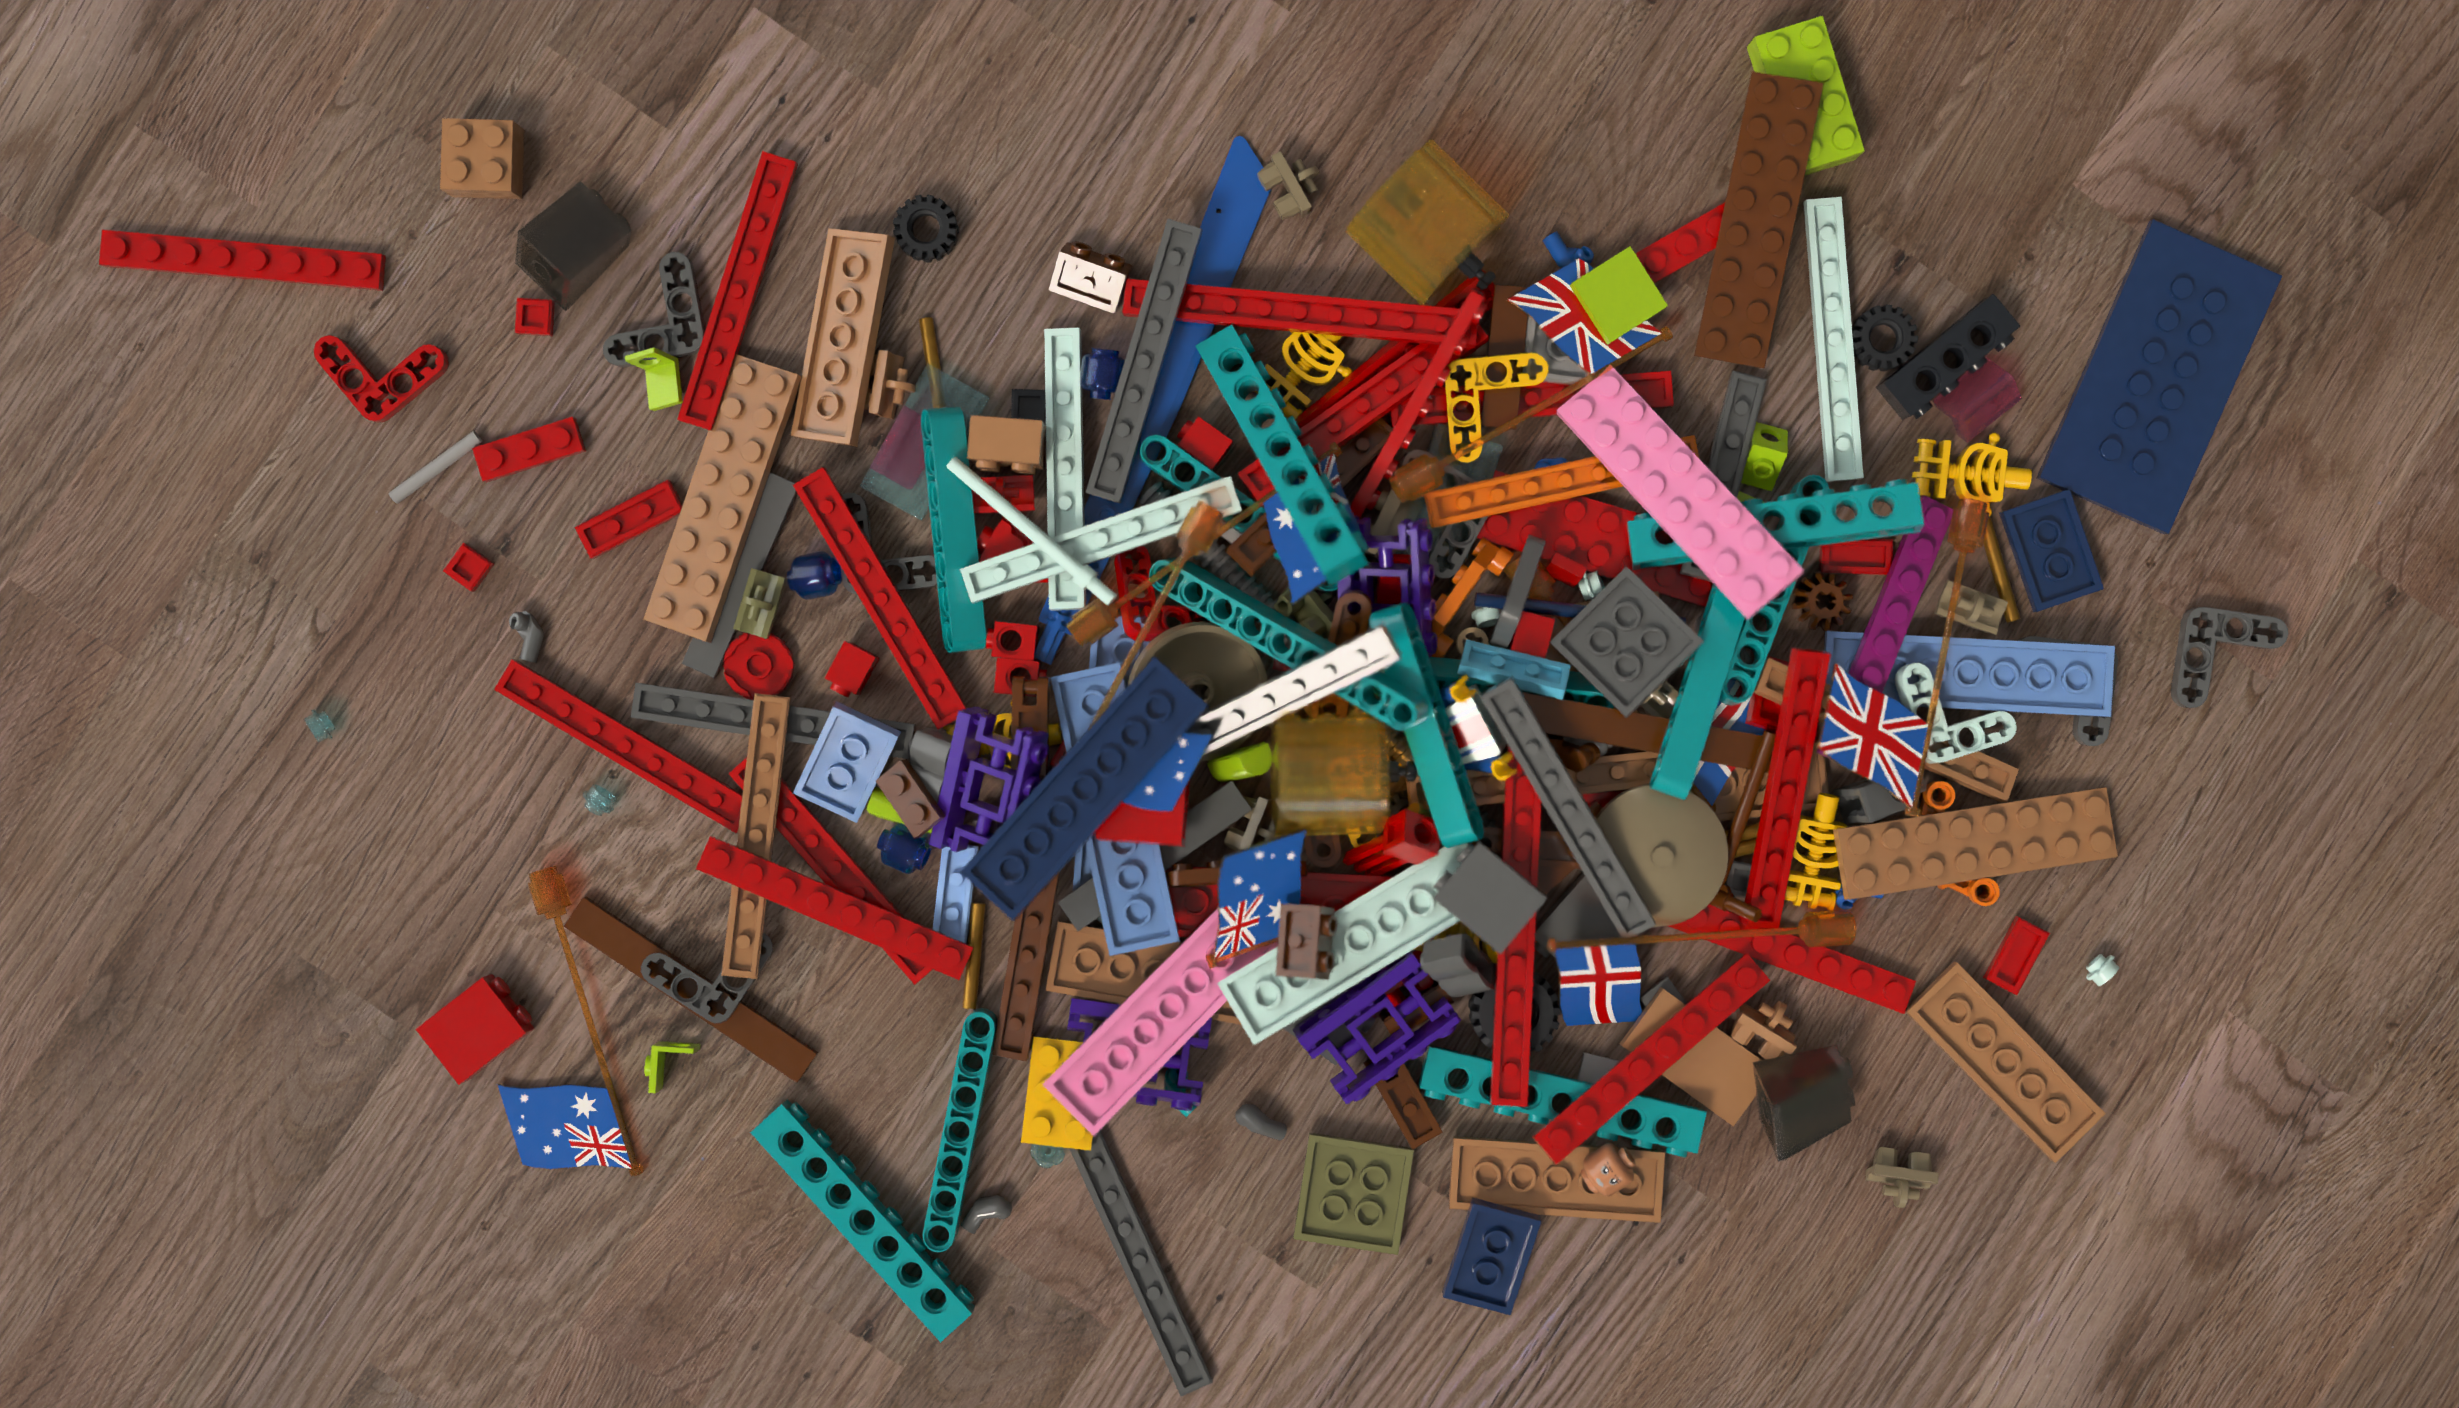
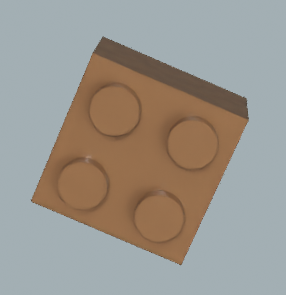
(482, 158)
(1007, 443)

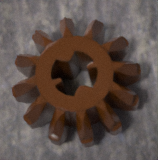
(1835, 601)

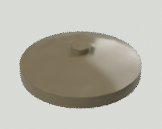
(1209, 663)
(1668, 849)

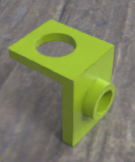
(661, 377)
(1765, 457)
(655, 1062)

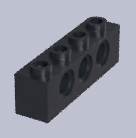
(1989, 318)

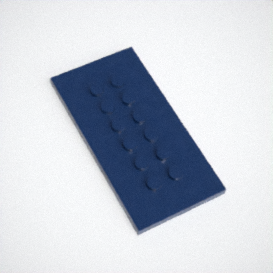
(2159, 377)

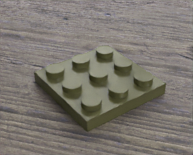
(1353, 1193)

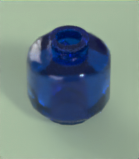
(1101, 372)
(814, 575)
(902, 851)

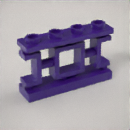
(1415, 577)
(965, 776)
(1361, 1003)
(1147, 1096)

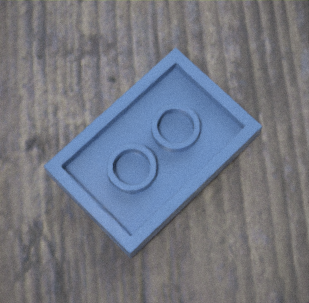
(846, 762)

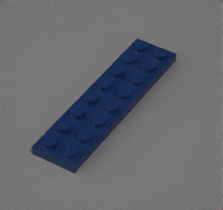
(1084, 789)

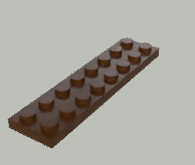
(1758, 219)

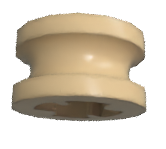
(1477, 633)

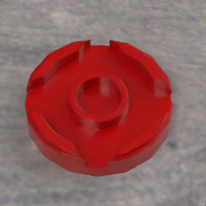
(758, 665)

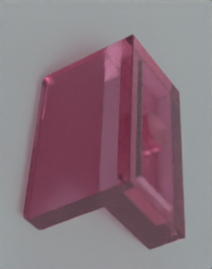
(1979, 399)
(902, 451)

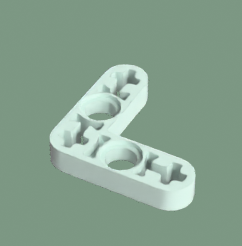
(1940, 727)

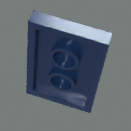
(2051, 550)
(1491, 1256)

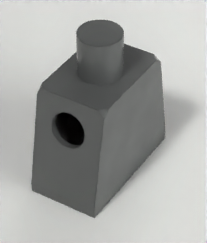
(1867, 802)

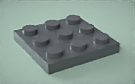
(1626, 642)

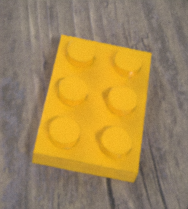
(1045, 1118)

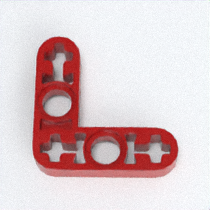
(371, 387)
(1130, 610)

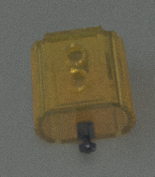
(1428, 224)
(1332, 774)

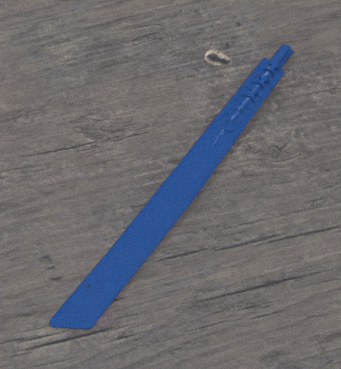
(1215, 264)

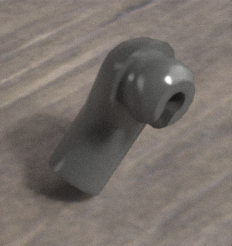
(530, 632)
(1257, 1122)
(986, 1208)

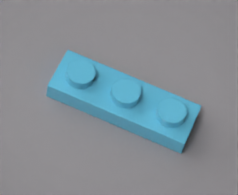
(1529, 672)

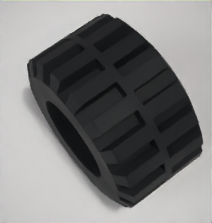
(1542, 1023)

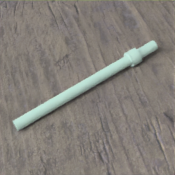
(1083, 575)

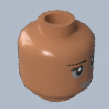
(1608, 1169)

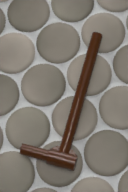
(1724, 898)

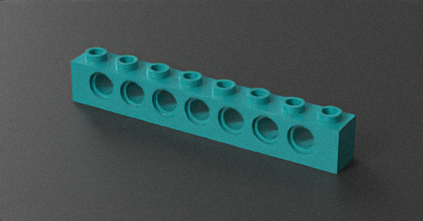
(1901, 497)
(1336, 558)
(1686, 1120)
(866, 1239)

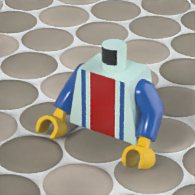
(1475, 730)

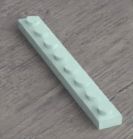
(1833, 339)
(1064, 452)
(1096, 540)

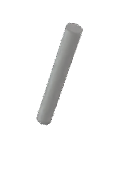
(435, 467)

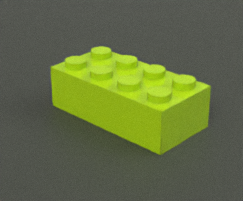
(1807, 54)

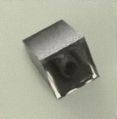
(571, 244)
(1803, 1098)

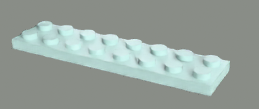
(1367, 938)

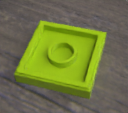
(1618, 295)

